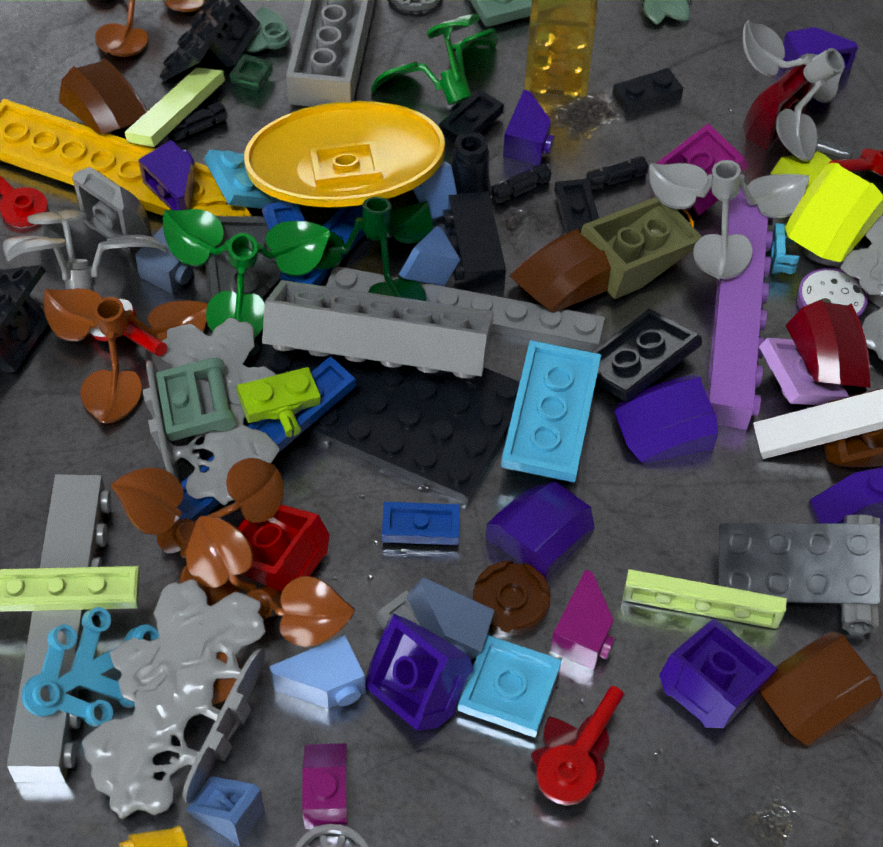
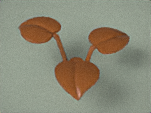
(130, 41)
(73, 314)
(154, 494)
(308, 604)

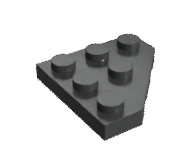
(224, 277)

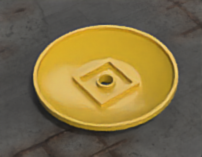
(344, 153)

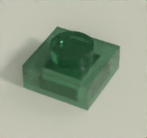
(251, 72)

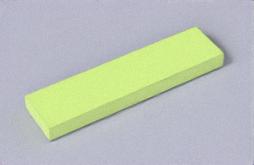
(174, 107)
(69, 588)
(704, 599)

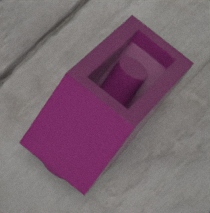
(585, 625)
(324, 784)

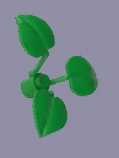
(453, 80)
(197, 233)

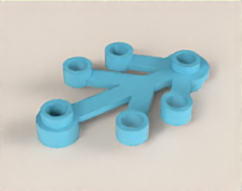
(84, 672)

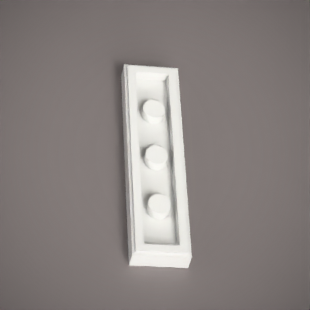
(820, 424)

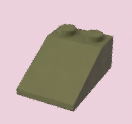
(641, 243)

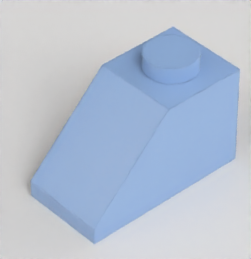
(321, 675)

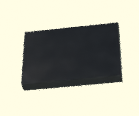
(643, 353)

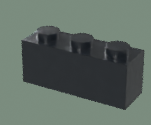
(475, 242)

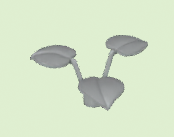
(824, 71)
(716, 254)
(76, 272)

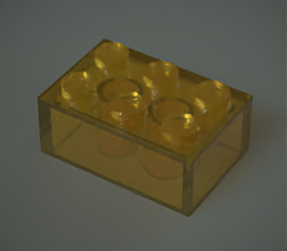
(560, 46)

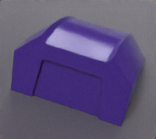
(668, 420)
(542, 527)
(417, 673)
(715, 674)

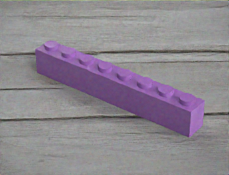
(738, 322)

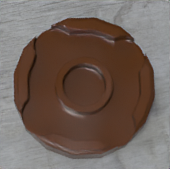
(517, 596)

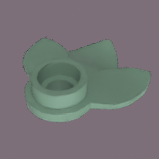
(658, 9)
(271, 32)

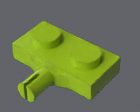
(279, 398)

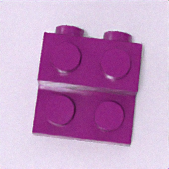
(704, 150)

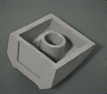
(110, 207)

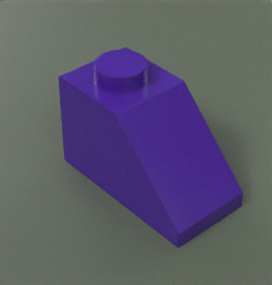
(816, 41)
(528, 132)
(169, 175)
(854, 495)

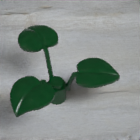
(378, 222)

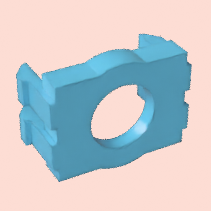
(778, 252)

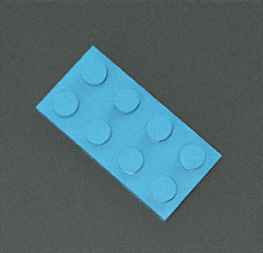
(551, 411)

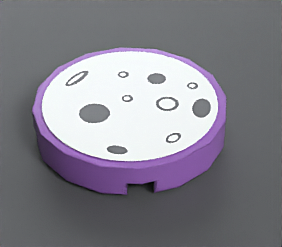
(832, 287)

